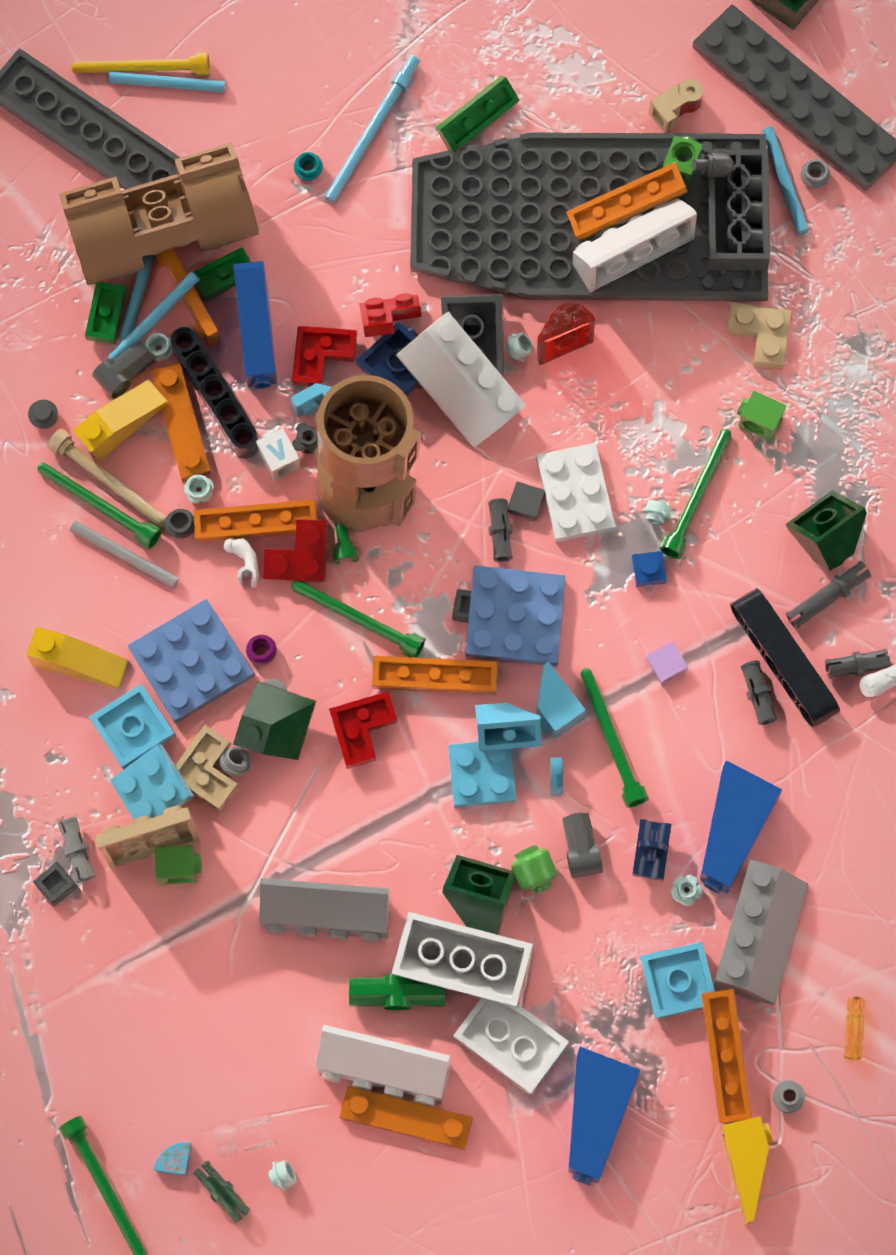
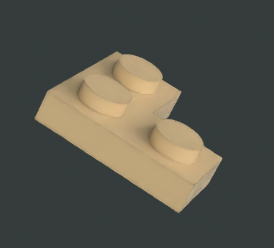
(765, 324)
(199, 770)

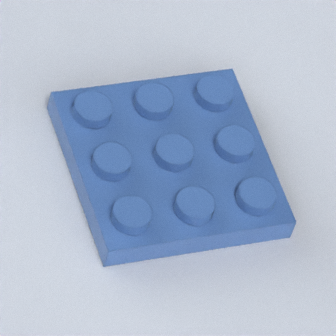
(515, 615)
(190, 661)

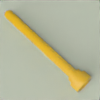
(196, 63)

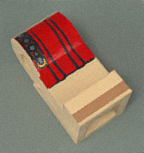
(675, 102)

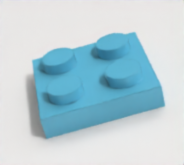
(132, 726)
(481, 775)
(151, 784)
(676, 979)

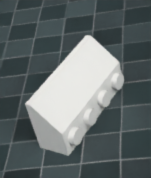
(635, 243)
(461, 379)
(462, 959)
(382, 1064)

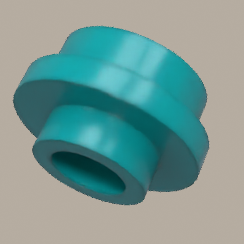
(305, 159)

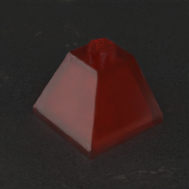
(565, 331)

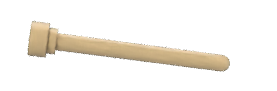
(62, 444)

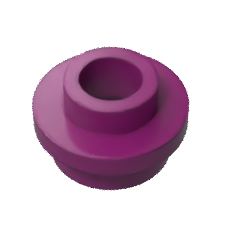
(256, 642)

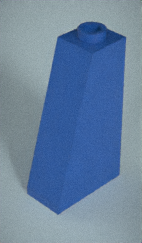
(255, 324)
(737, 820)
(599, 1105)

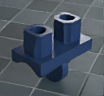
(651, 850)

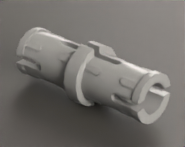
(76, 849)

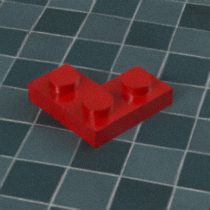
(379, 313)
(317, 345)
(304, 562)
(355, 720)

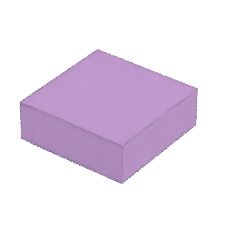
(666, 662)

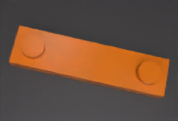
(626, 201)
(204, 325)
(181, 422)
(251, 520)
(434, 675)
(726, 1056)
(406, 1117)

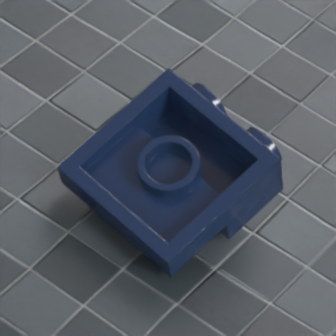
(382, 360)

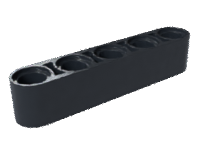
(213, 379)
(785, 657)

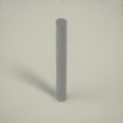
(124, 554)

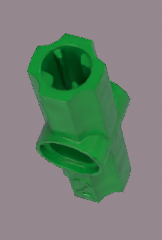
(394, 993)

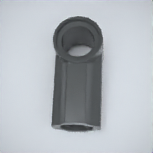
(117, 374)
(582, 854)

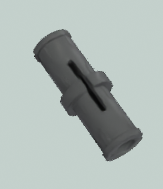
(500, 530)
(857, 663)
(758, 692)

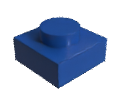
(649, 569)

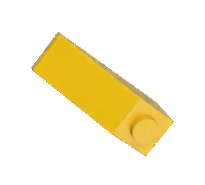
(119, 419)
(76, 658)
(747, 1155)

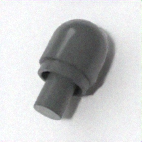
(714, 165)

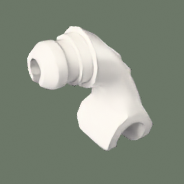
(244, 550)
(877, 683)

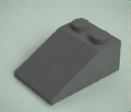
(483, 322)

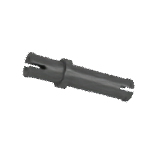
(839, 587)

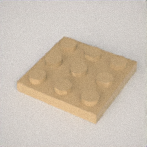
(145, 833)

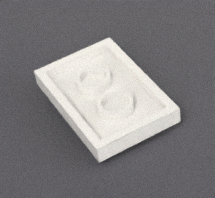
(575, 492)
(511, 1042)

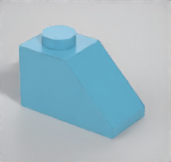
(557, 704)
(506, 727)

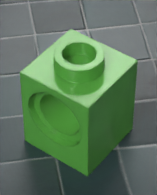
(687, 148)
(761, 415)
(177, 864)

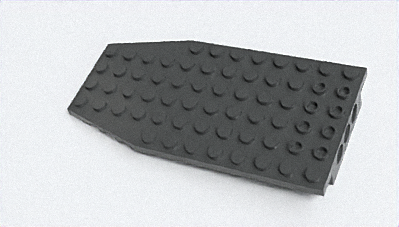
(503, 226)

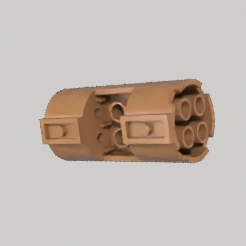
(198, 203)
(366, 453)

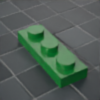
(477, 114)

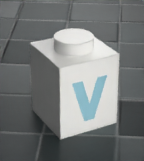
(278, 454)

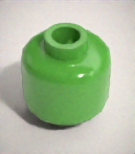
(534, 869)

